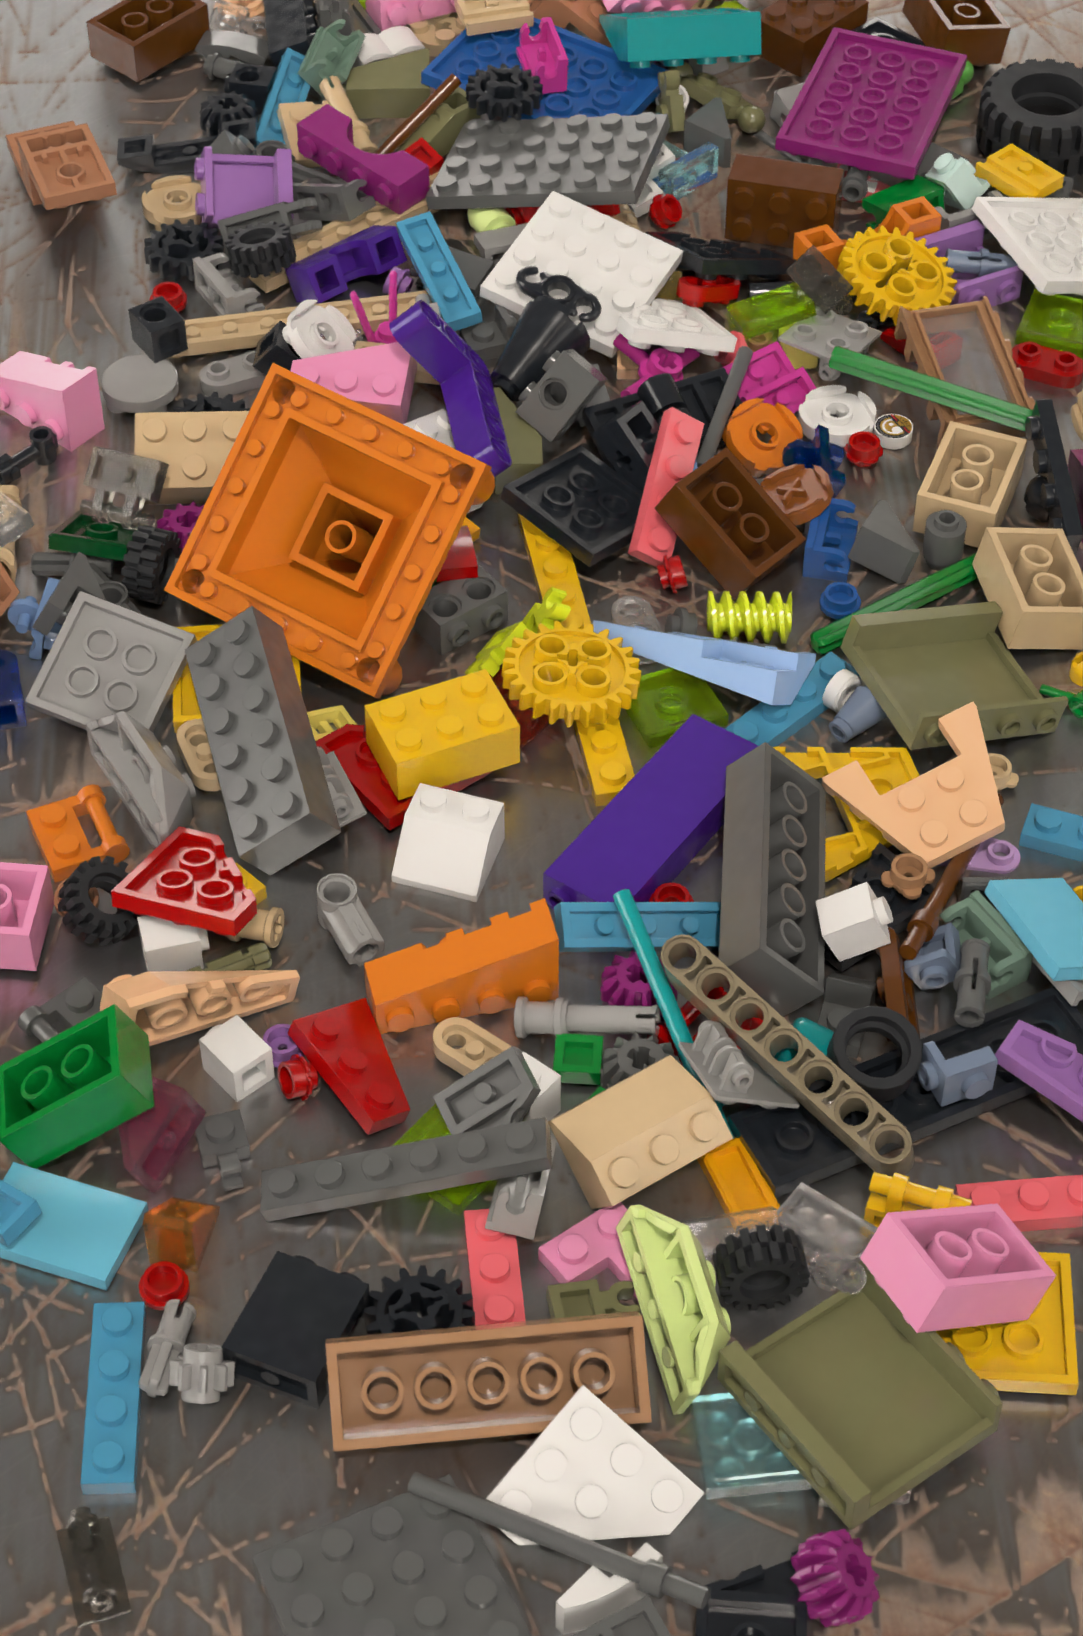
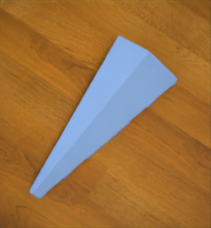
(745, 668)

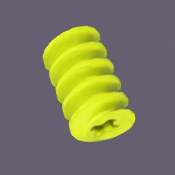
(749, 617)

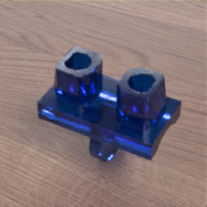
(818, 453)

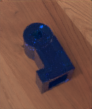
(11, 693)

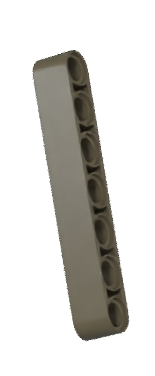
(793, 1075)

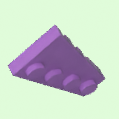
(1045, 1064)

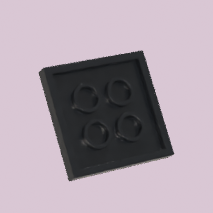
(578, 504)

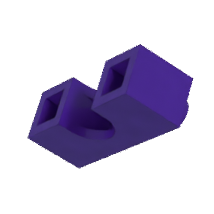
(359, 255)

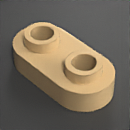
(197, 755)
(476, 1044)

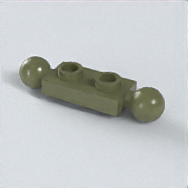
(705, 88)

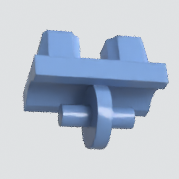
(24, 613)

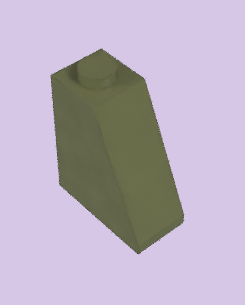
(388, 86)

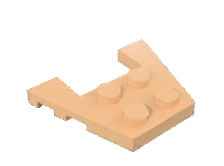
(938, 810)

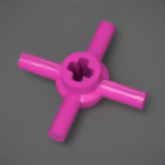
(657, 363)

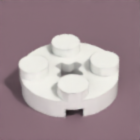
(310, 321)
(854, 413)

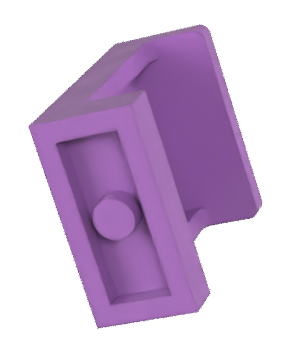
(241, 183)
(997, 286)

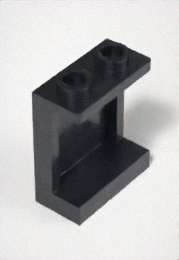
(286, 1326)

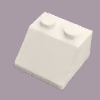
(449, 842)

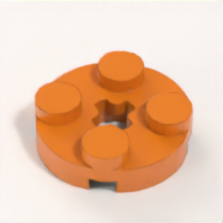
(742, 438)

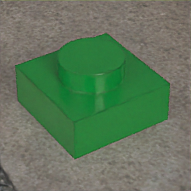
(578, 1058)

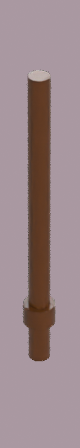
(925, 920)

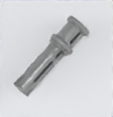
(563, 1017)

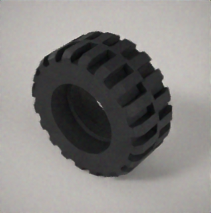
(1037, 111)

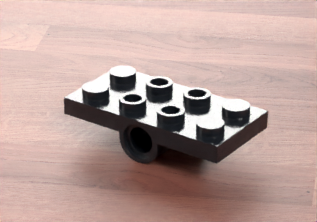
(693, 396)

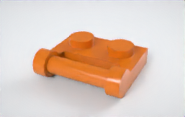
(63, 838)

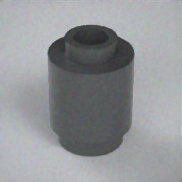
(944, 539)

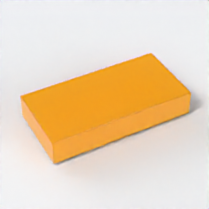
(736, 1178)

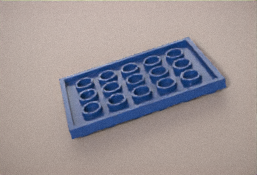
(595, 77)

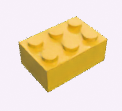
(442, 733)

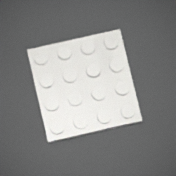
(1040, 237)
(594, 251)

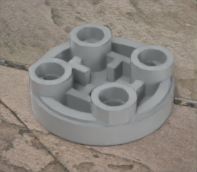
(139, 384)

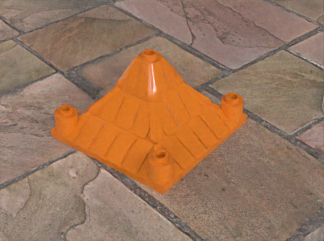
(329, 528)

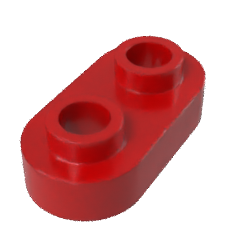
(698, 291)
(1048, 365)

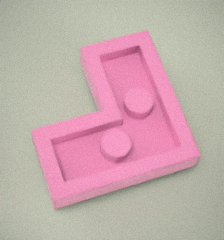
(587, 1249)

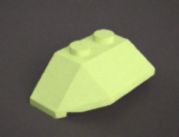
(675, 1299)

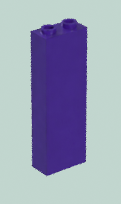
(653, 822)

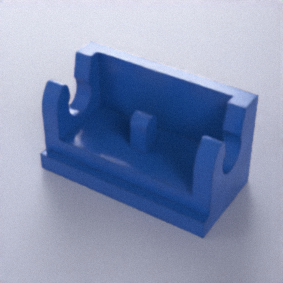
(830, 543)

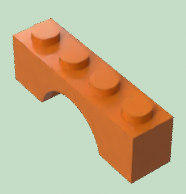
(912, 215)

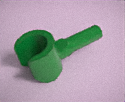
(1075, 700)

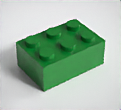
(75, 1087)

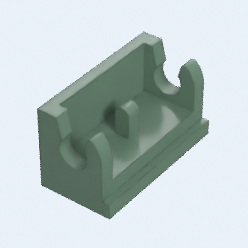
(330, 55)
(1008, 958)

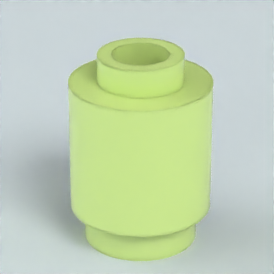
(489, 219)

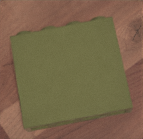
(941, 660)
(861, 1399)

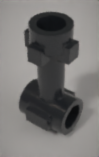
(41, 451)

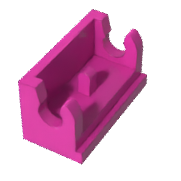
(544, 56)

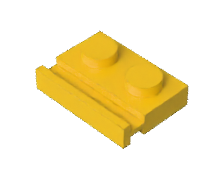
(1019, 174)

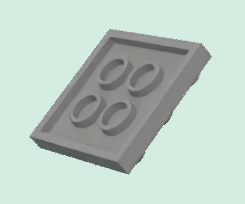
(109, 664)

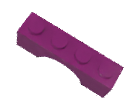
(392, 178)

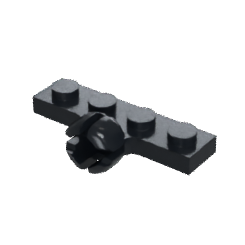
(1051, 490)

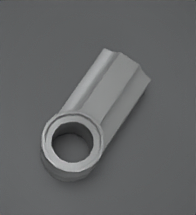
(347, 919)

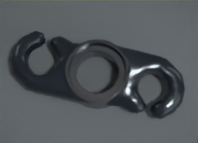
(577, 295)

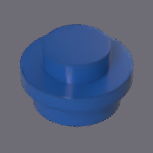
(839, 600)

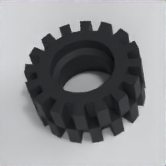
(260, 249)
(150, 563)
(81, 909)
(761, 1267)

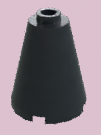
(536, 336)

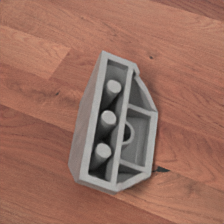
(142, 775)

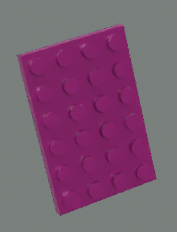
(871, 103)

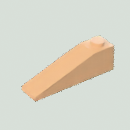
(190, 1001)

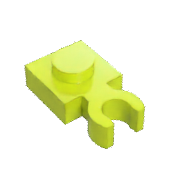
(548, 611)
(494, 651)

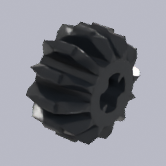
(224, 109)

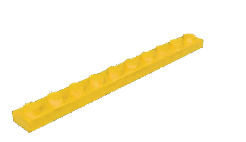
(600, 744)

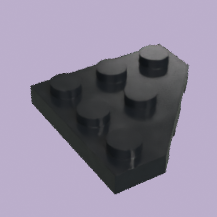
(725, 258)

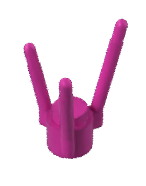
(383, 333)

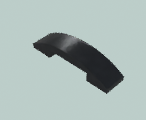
(176, 157)

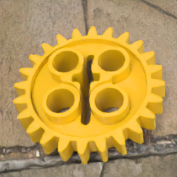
(881, 258)
(571, 673)

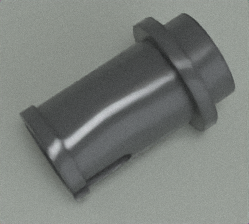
(218, 67)
(855, 184)

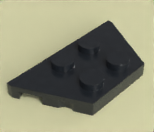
(754, 1604)

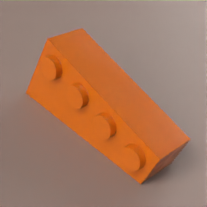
(466, 972)

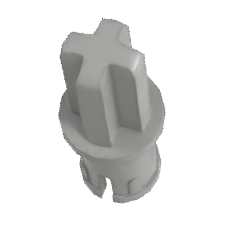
(165, 1346)

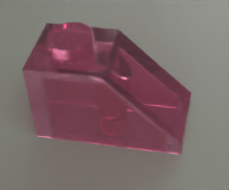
(159, 1135)

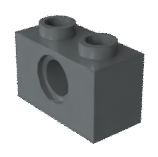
(581, 385)

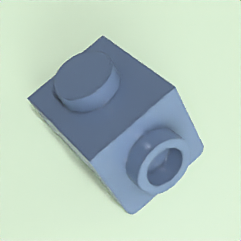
(936, 960)
(957, 1077)

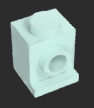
(958, 180)

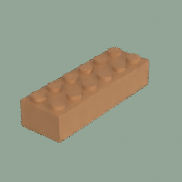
(482, 1379)

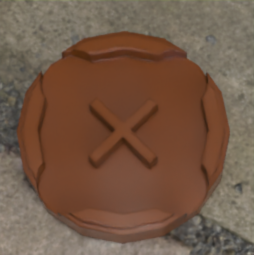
(799, 491)

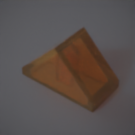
(179, 1232)

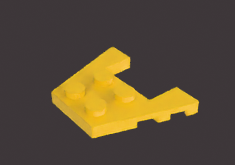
(886, 770)

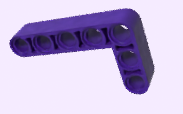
(463, 380)

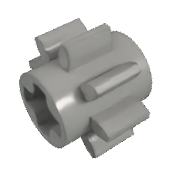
(201, 1373)

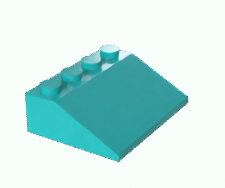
(683, 35)

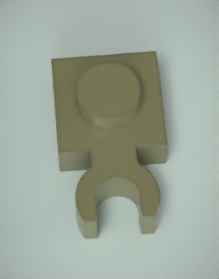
(671, 101)
(585, 1298)

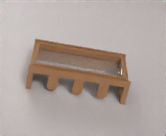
(966, 349)

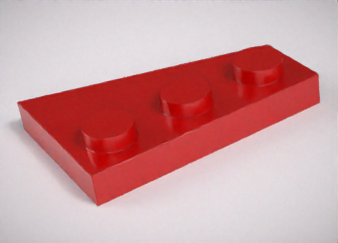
(354, 1063)

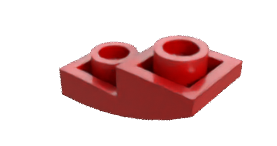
(461, 559)

